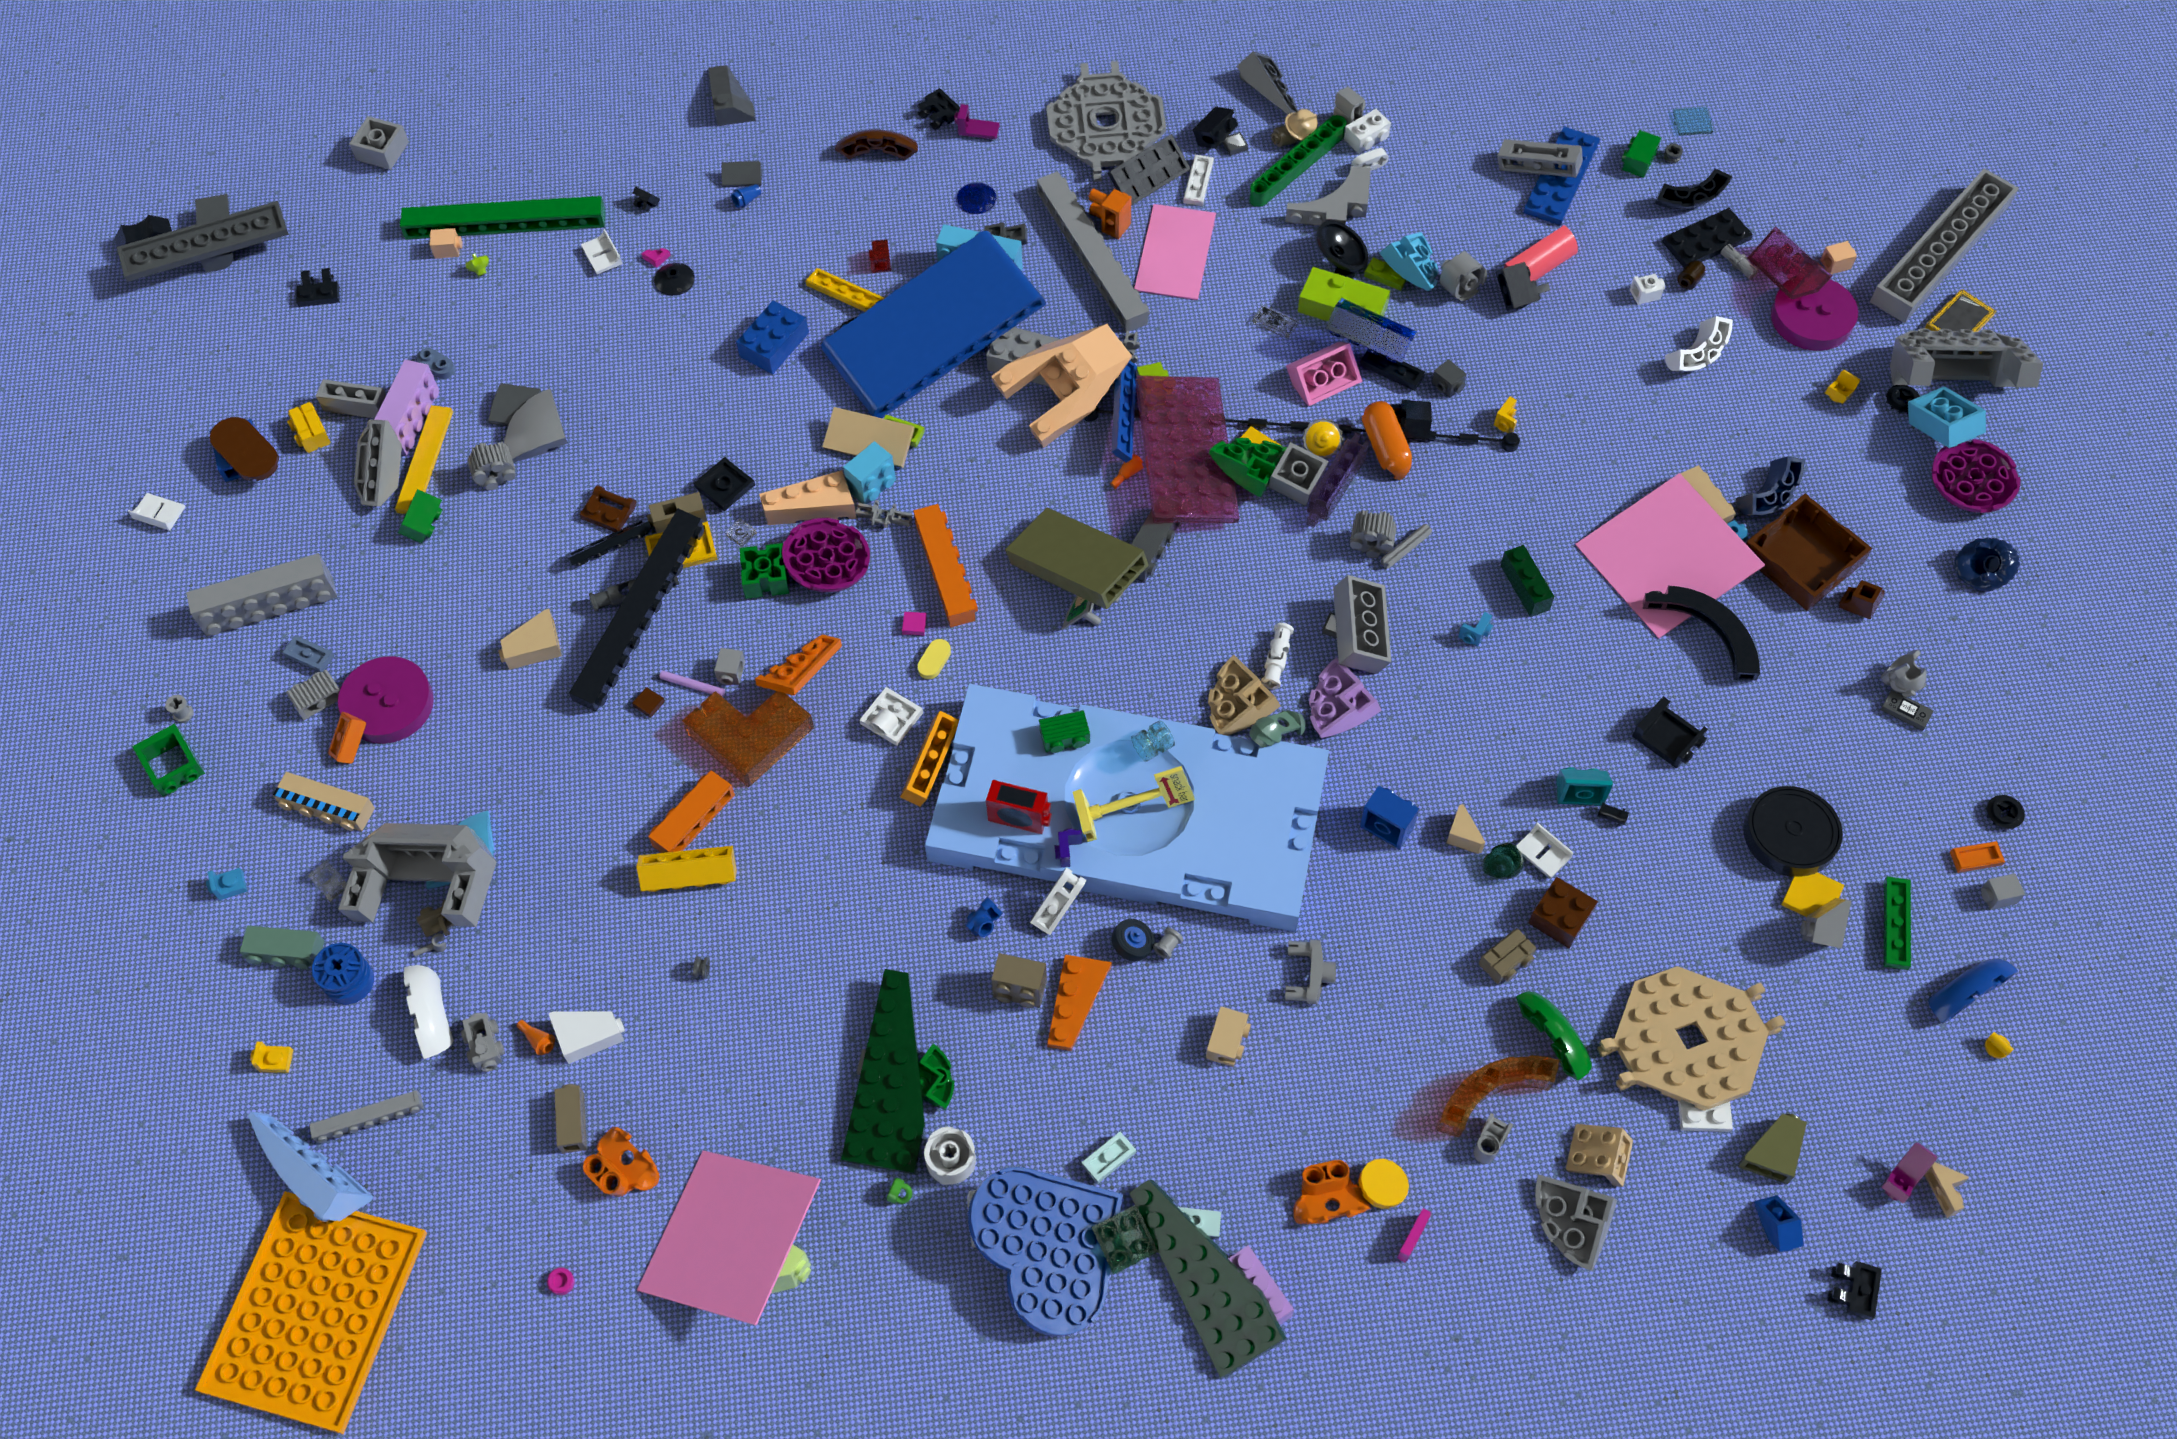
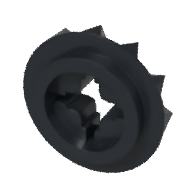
(1903, 391)
(2003, 802)

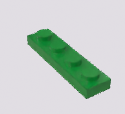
(1897, 923)

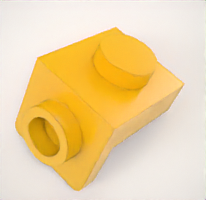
(1843, 387)

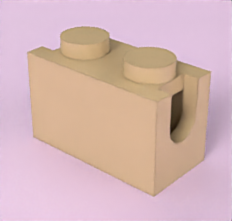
(1227, 1036)

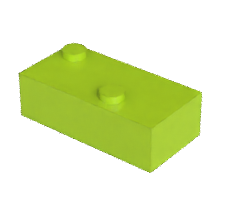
(1326, 288)

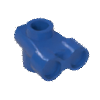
(981, 921)

